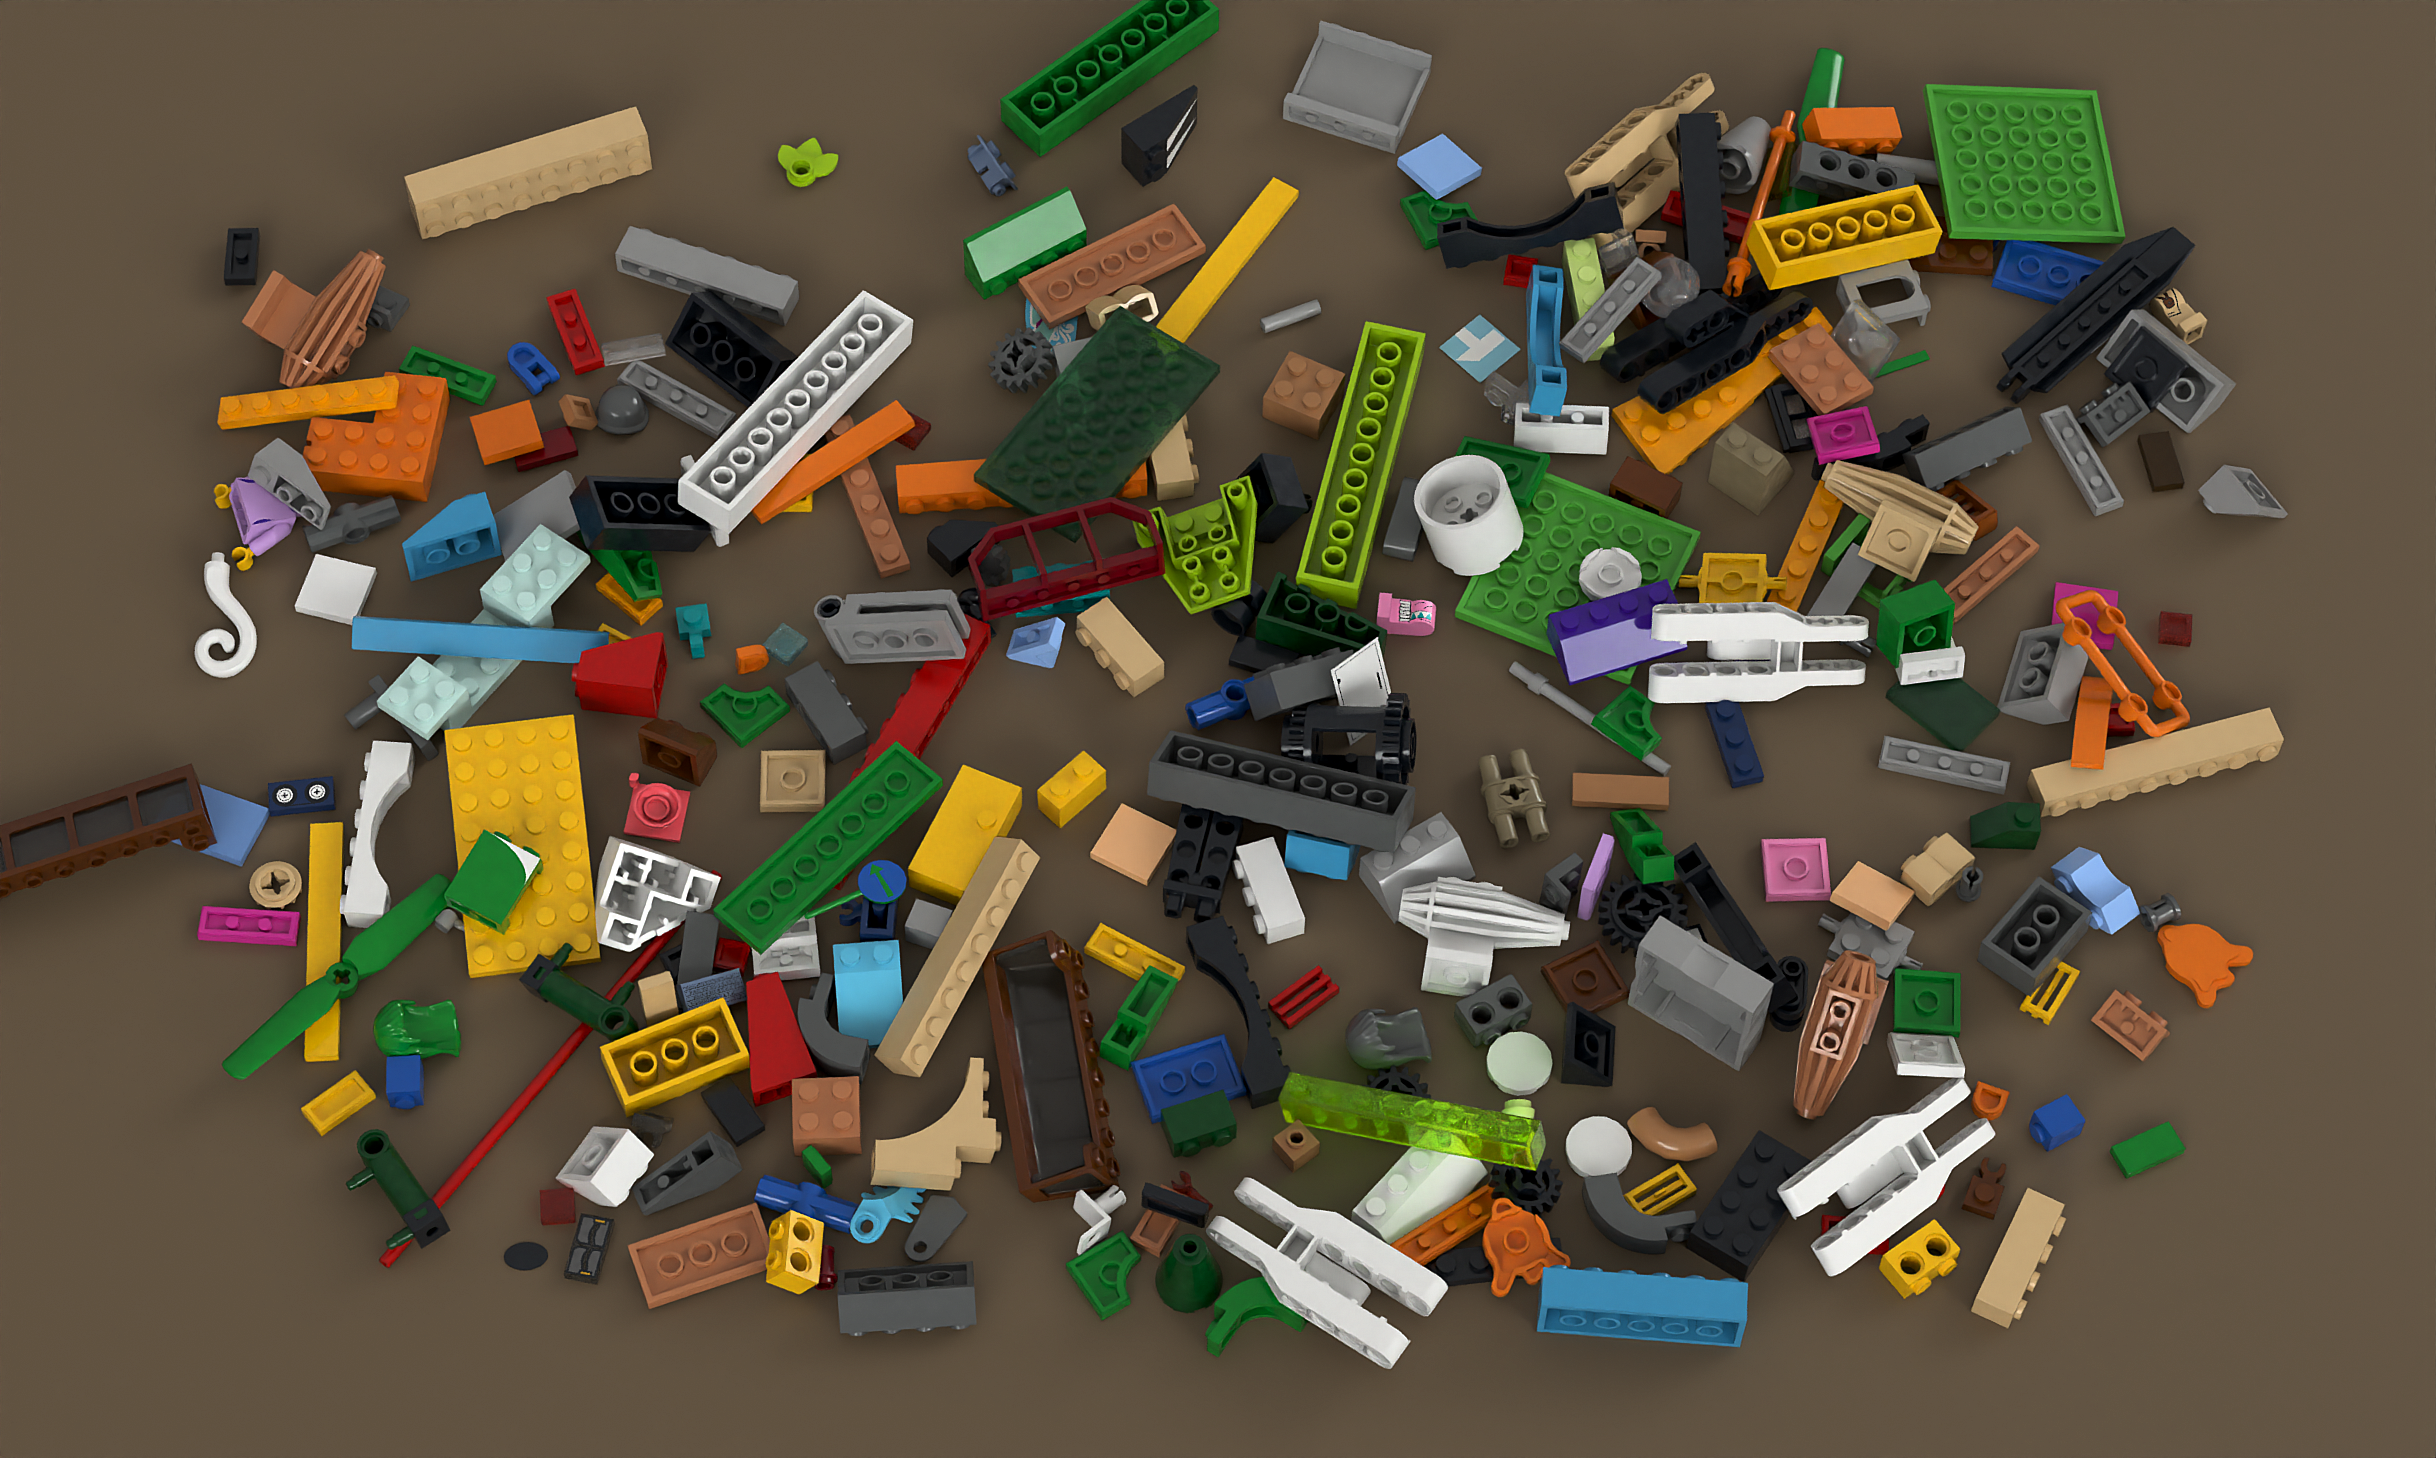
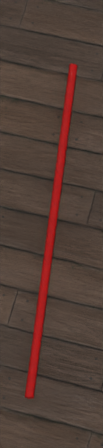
(534, 1087)

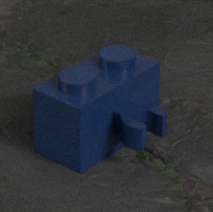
(876, 919)

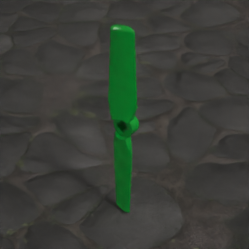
(1821, 93)
(365, 956)

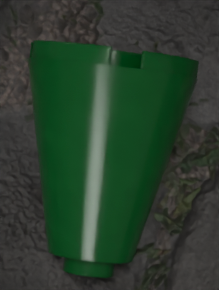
(1189, 1275)

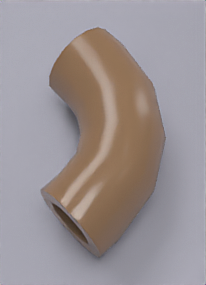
(1672, 1141)

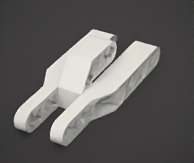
(1749, 633)
(1870, 1161)
(1320, 1287)

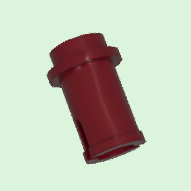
(827, 1276)

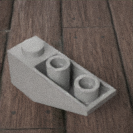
(289, 479)

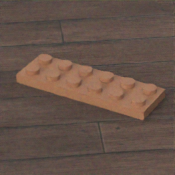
(1110, 264)

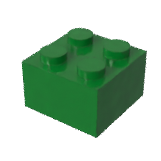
(1915, 621)

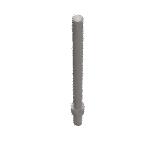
(1539, 685)

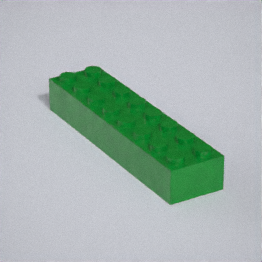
(1105, 69)

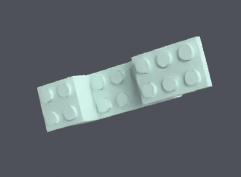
(516, 595)

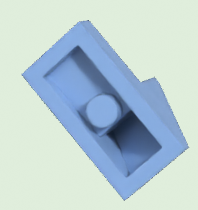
(1037, 643)

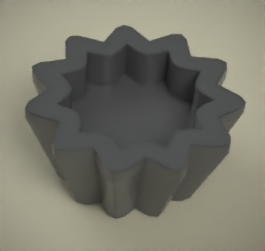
(994, 566)

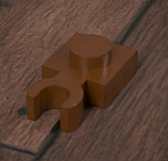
(1984, 1192)

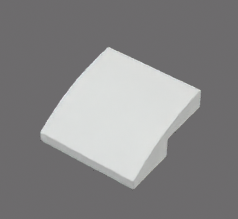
(793, 954)

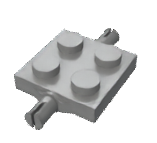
(1885, 947)

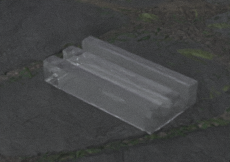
(633, 349)

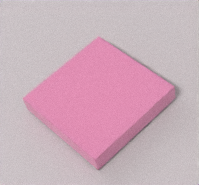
(1795, 869)

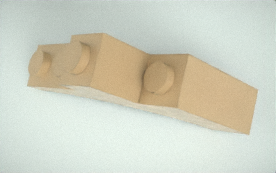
(935, 1154)

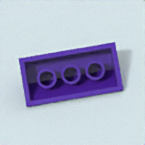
(1610, 633)

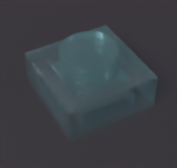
(785, 644)

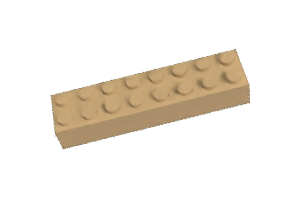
(528, 172)

